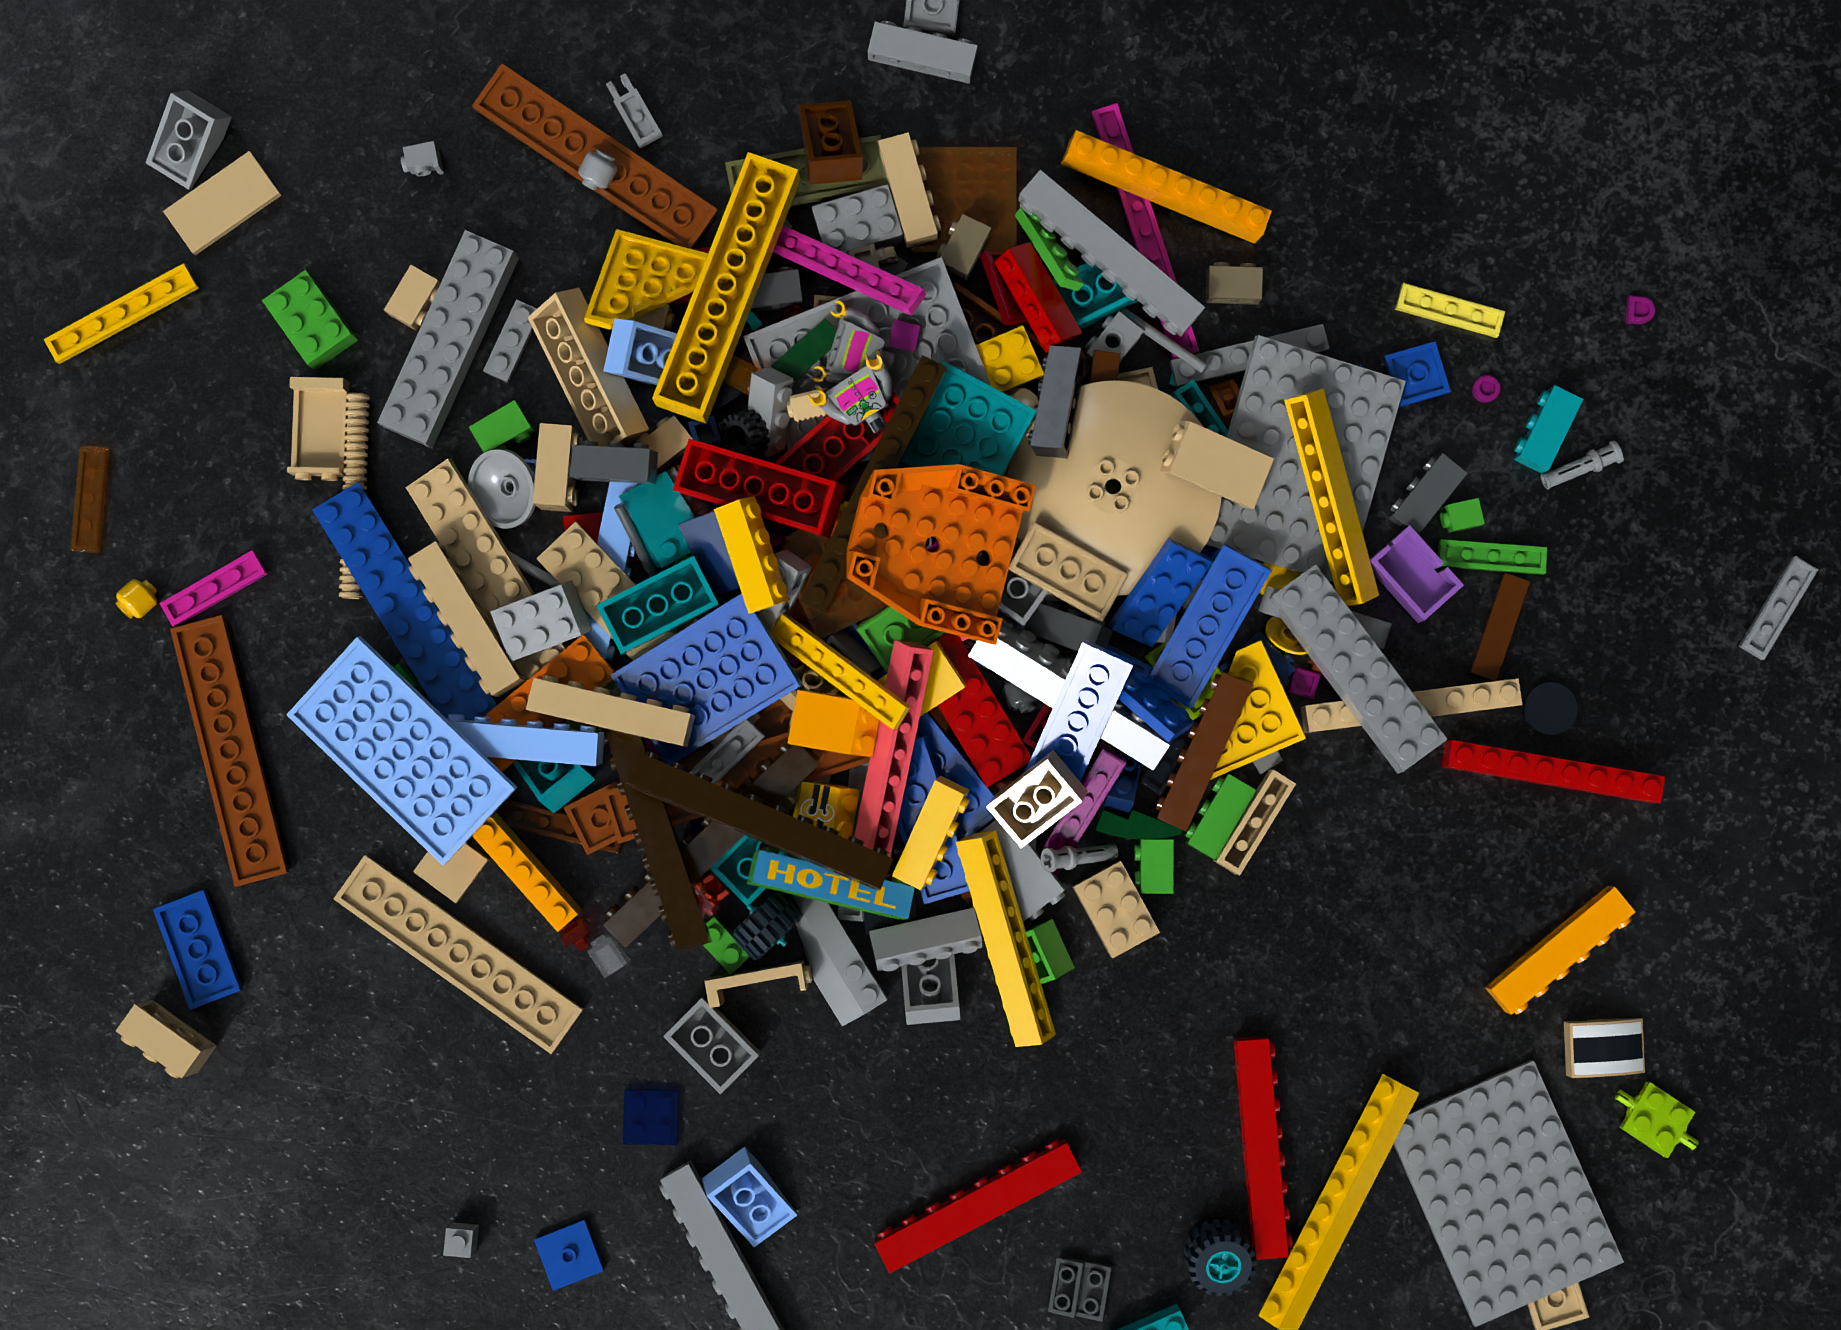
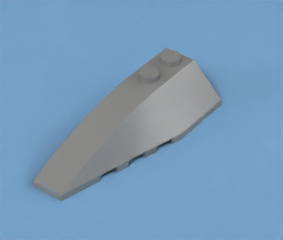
(836, 961)

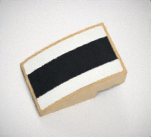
(1604, 1047)

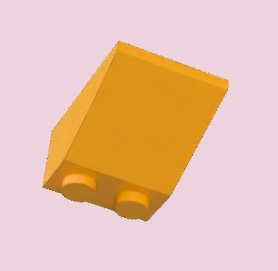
(832, 724)

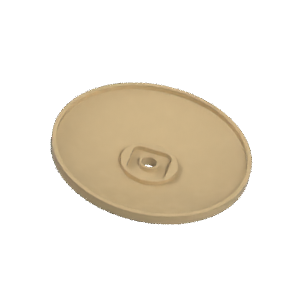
(1122, 437)

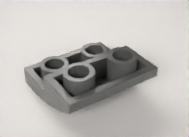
(1080, 1288)

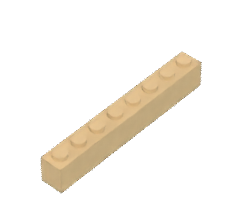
(1435, 701)

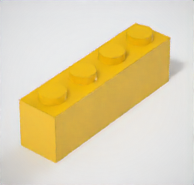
(751, 554)
(931, 832)

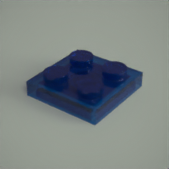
(650, 1117)

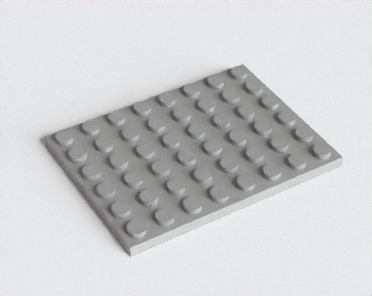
(942, 336)
(1363, 412)
(1504, 1193)

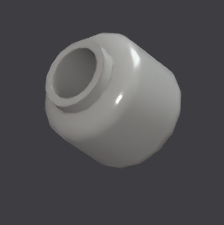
(597, 169)

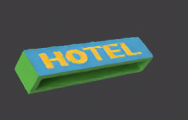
(816, 883)

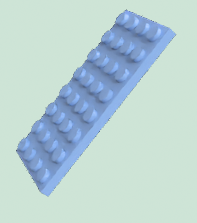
(401, 750)

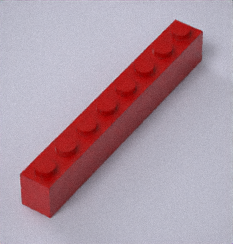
(1553, 771)
(1261, 1147)
(976, 1206)

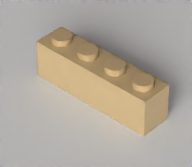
(908, 190)
(1255, 821)

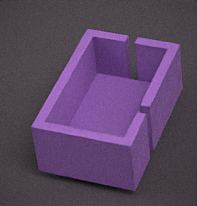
(1409, 574)

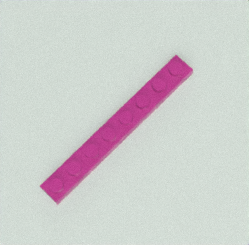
(849, 271)

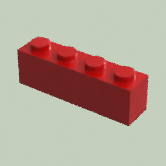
(1037, 296)

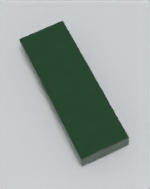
(807, 351)

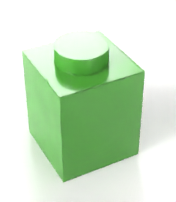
(1462, 516)

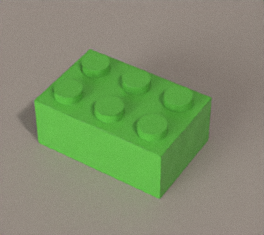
(310, 320)

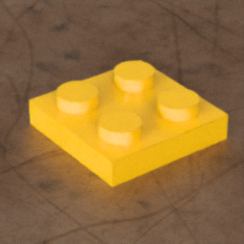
(1010, 360)

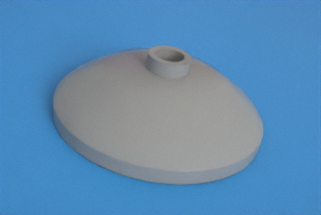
(492, 483)

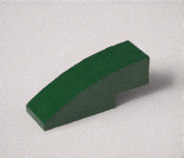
(1135, 826)

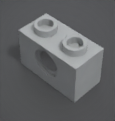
(1122, 329)

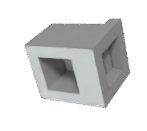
(422, 159)

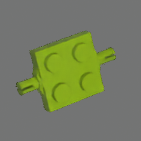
(1657, 1119)

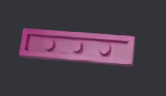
(213, 588)

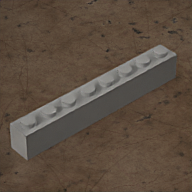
(1110, 253)
(718, 1250)

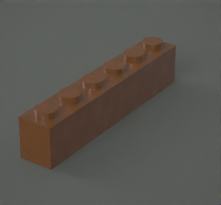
(1205, 749)

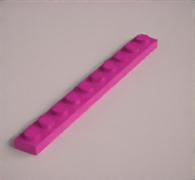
(1140, 213)

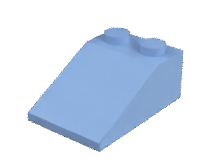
(638, 351)
(748, 1197)

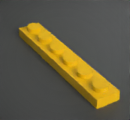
(121, 313)
(840, 671)

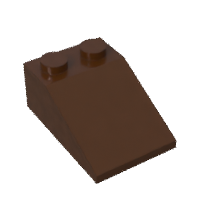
(830, 142)

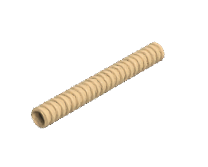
(354, 470)

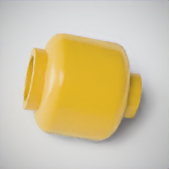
(136, 598)

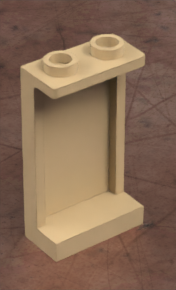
(318, 427)
(1216, 463)
(716, 983)

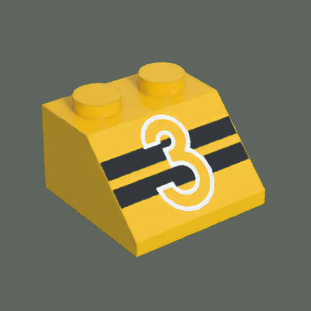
(828, 805)

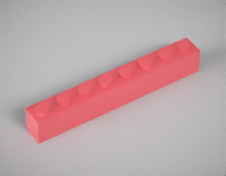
(893, 748)

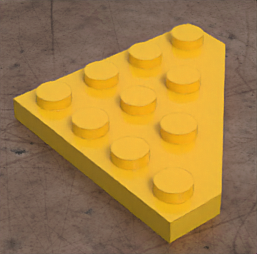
(641, 277)
(1267, 716)

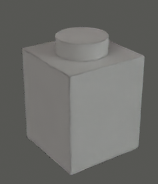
(461, 1240)

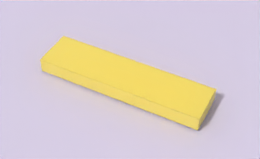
(1450, 310)

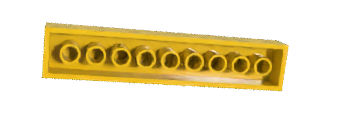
(726, 288)

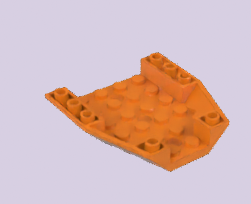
(966, 514)

